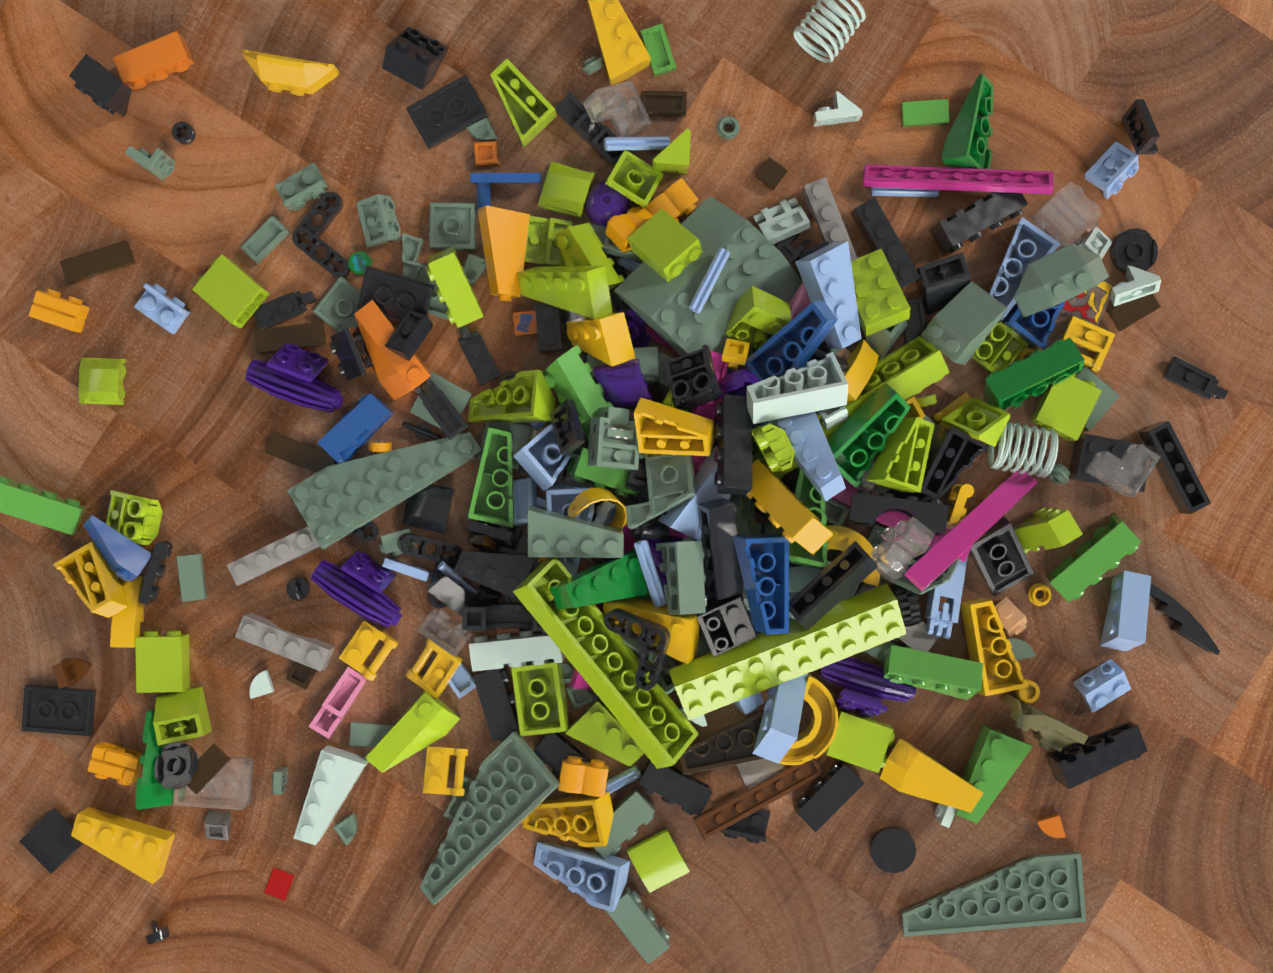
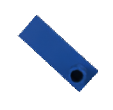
(483, 182)

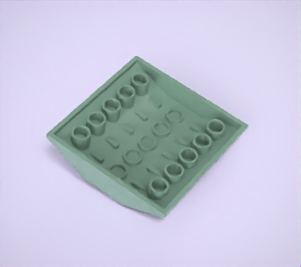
(750, 263)

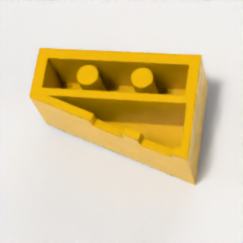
(671, 430)

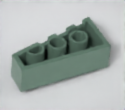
(564, 536)

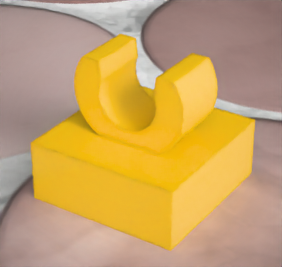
(735, 353)

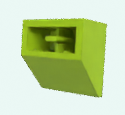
(757, 317)
(181, 716)

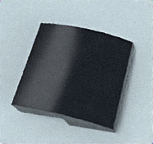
(51, 841)

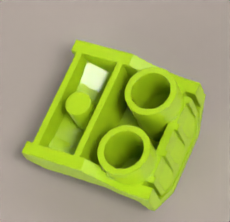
(565, 190)
(999, 348)
(101, 381)
(774, 446)
(134, 516)

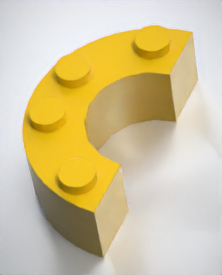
(843, 538)
(822, 725)

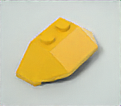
(290, 73)

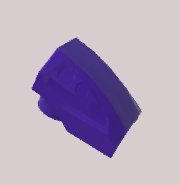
(623, 383)

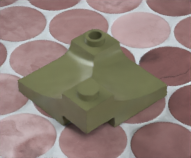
(1048, 730)

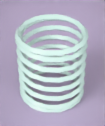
(832, 5)
(1043, 472)

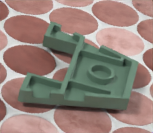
(411, 250)
(669, 484)

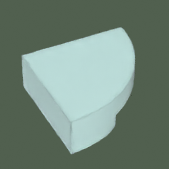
(261, 685)

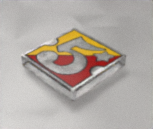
(1090, 304)

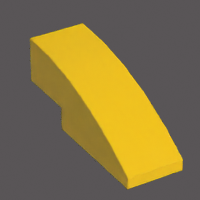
(861, 366)
(126, 623)

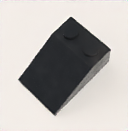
(553, 328)
(351, 352)
(1000, 557)

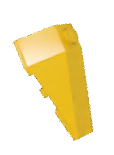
(923, 777)
(574, 818)

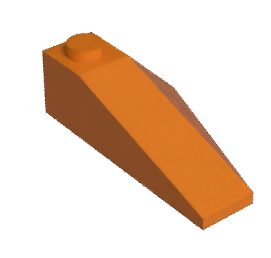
(394, 372)

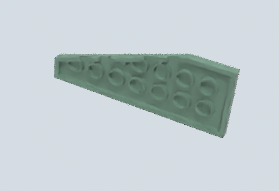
(361, 489)
(499, 799)
(1023, 894)

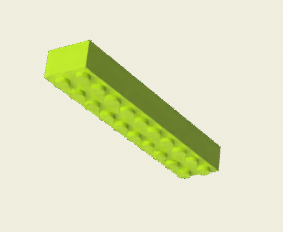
(904, 370)
(777, 658)
(608, 667)

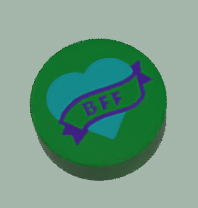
(359, 261)

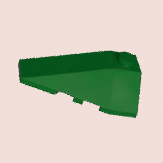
(968, 138)
(148, 791)

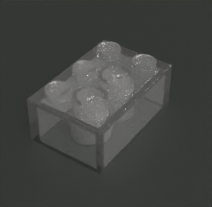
(227, 790)

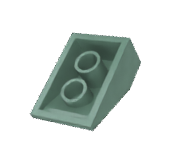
(964, 323)

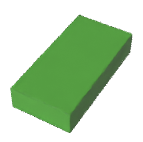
(658, 49)
(925, 113)

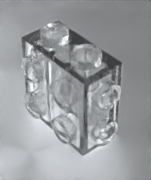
(1068, 215)

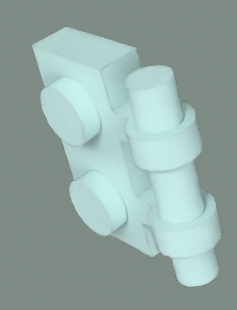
(784, 225)

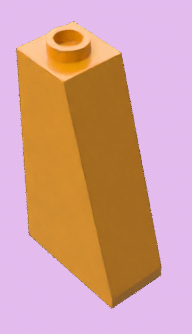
(504, 248)

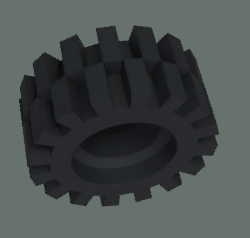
(907, 604)

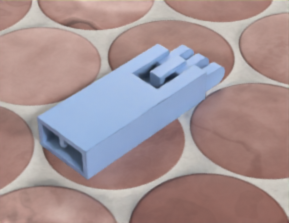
(950, 610)

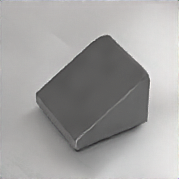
(217, 825)

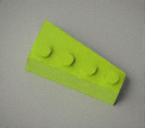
(569, 287)

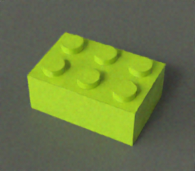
(877, 293)
(540, 698)

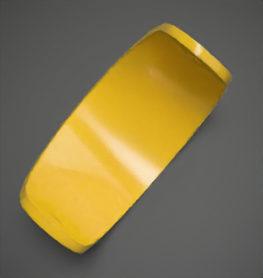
(595, 495)

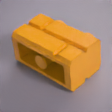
(58, 311)
(115, 762)

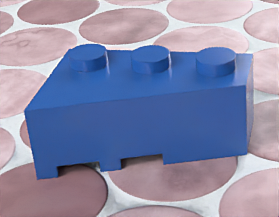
(355, 428)

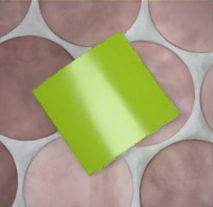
(542, 242)
(658, 860)

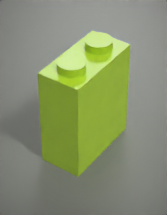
(665, 245)
(230, 291)
(1066, 407)
(162, 662)
(861, 741)

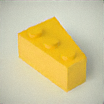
(603, 337)
(93, 580)

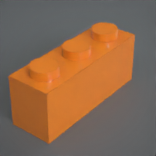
(154, 61)

